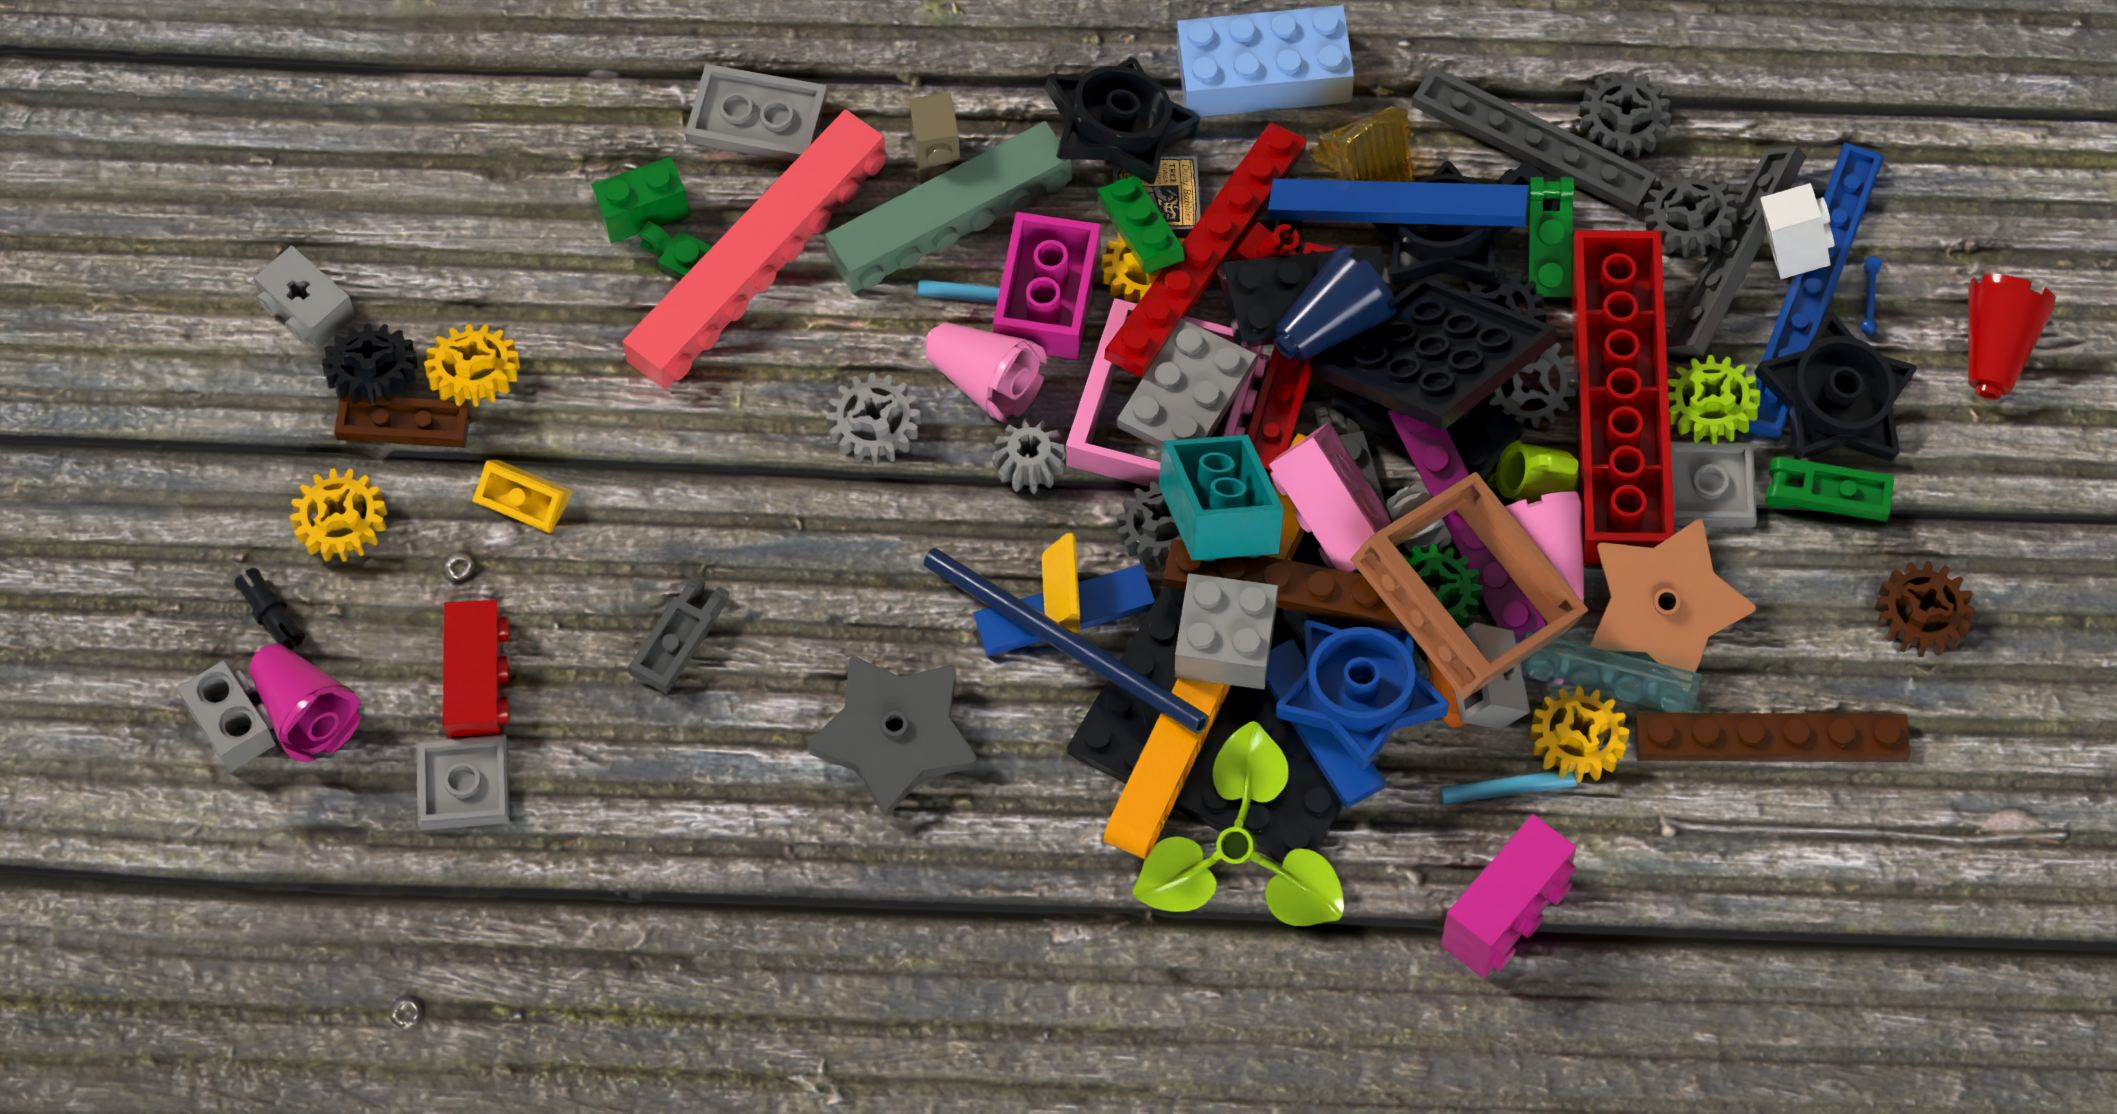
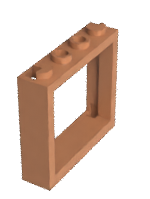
(1426, 616)

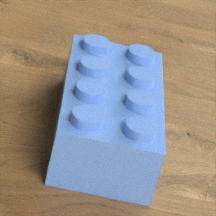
(1265, 61)

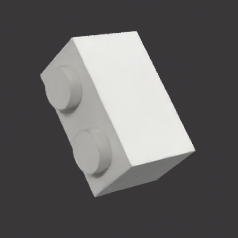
(1797, 230)

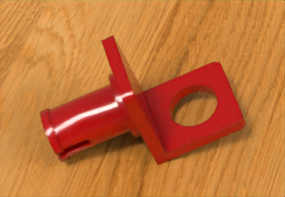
(1262, 243)

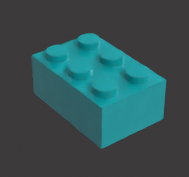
(1220, 497)

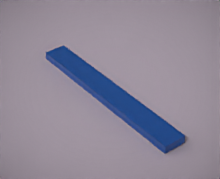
(1813, 290)

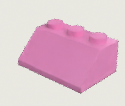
(1330, 495)

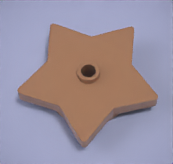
(1638, 579)

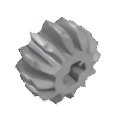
(1027, 442)
(1408, 500)

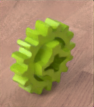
(1713, 399)

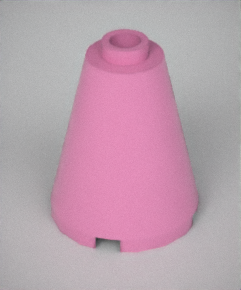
(988, 367)
(1557, 531)

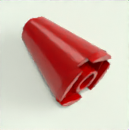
(2003, 331)

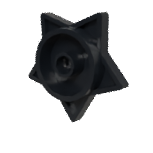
(1118, 117)
(1440, 248)
(1838, 393)

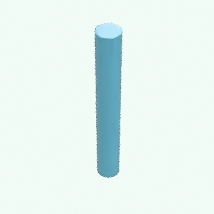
(958, 291)
(1505, 787)

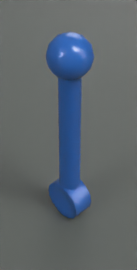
(1871, 267)

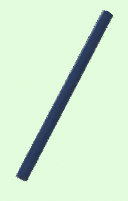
(1067, 641)

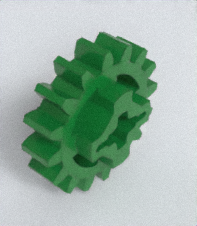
(1454, 585)

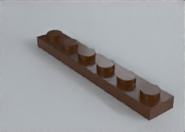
(1300, 585)
(1772, 737)

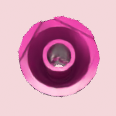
(303, 703)

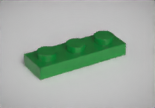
(1140, 224)

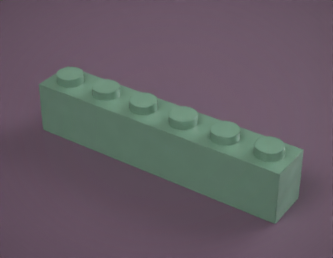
(948, 207)

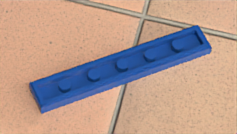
(1399, 202)

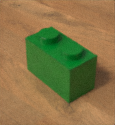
(640, 196)

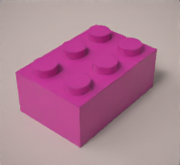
(1048, 282)
(1509, 897)

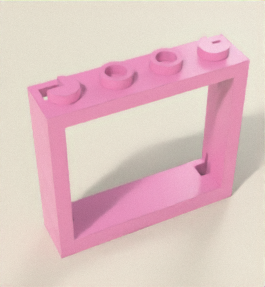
(1124, 466)

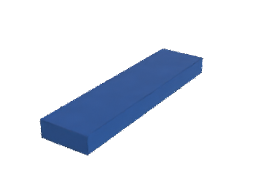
(1100, 602)
(1340, 769)

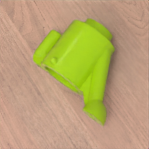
(1533, 471)

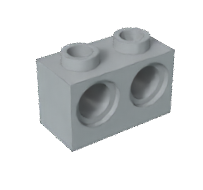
(224, 717)

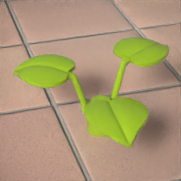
(1179, 877)

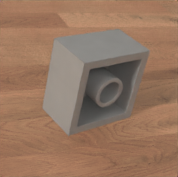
(1226, 631)

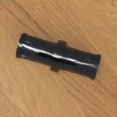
(269, 608)

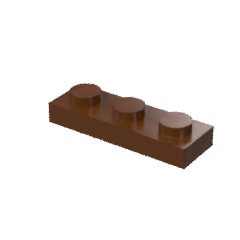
(403, 421)

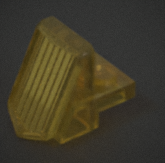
(1368, 148)

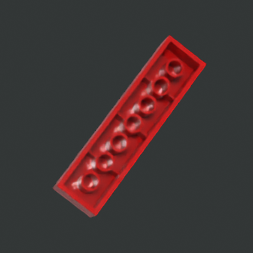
(1621, 389)

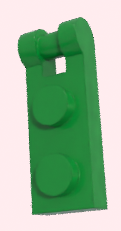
(1550, 237)
(1830, 489)

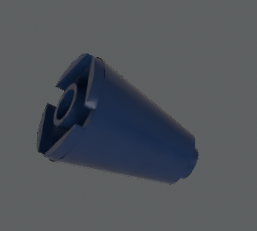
(1334, 307)

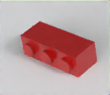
(475, 669)

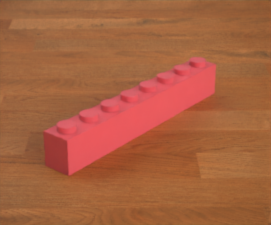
(755, 250)

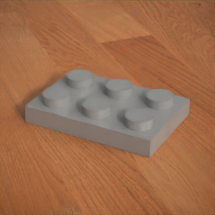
(755, 113)
(1187, 387)

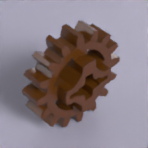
(1924, 629)

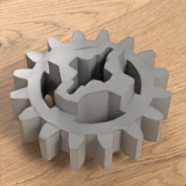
(876, 401)

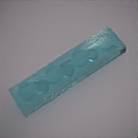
(1614, 675)

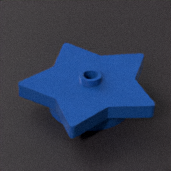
(1360, 687)

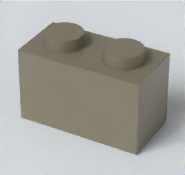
(934, 135)

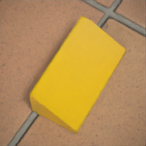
(521, 495)
(1061, 582)

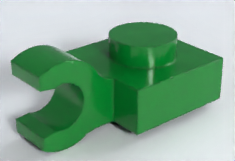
(675, 254)

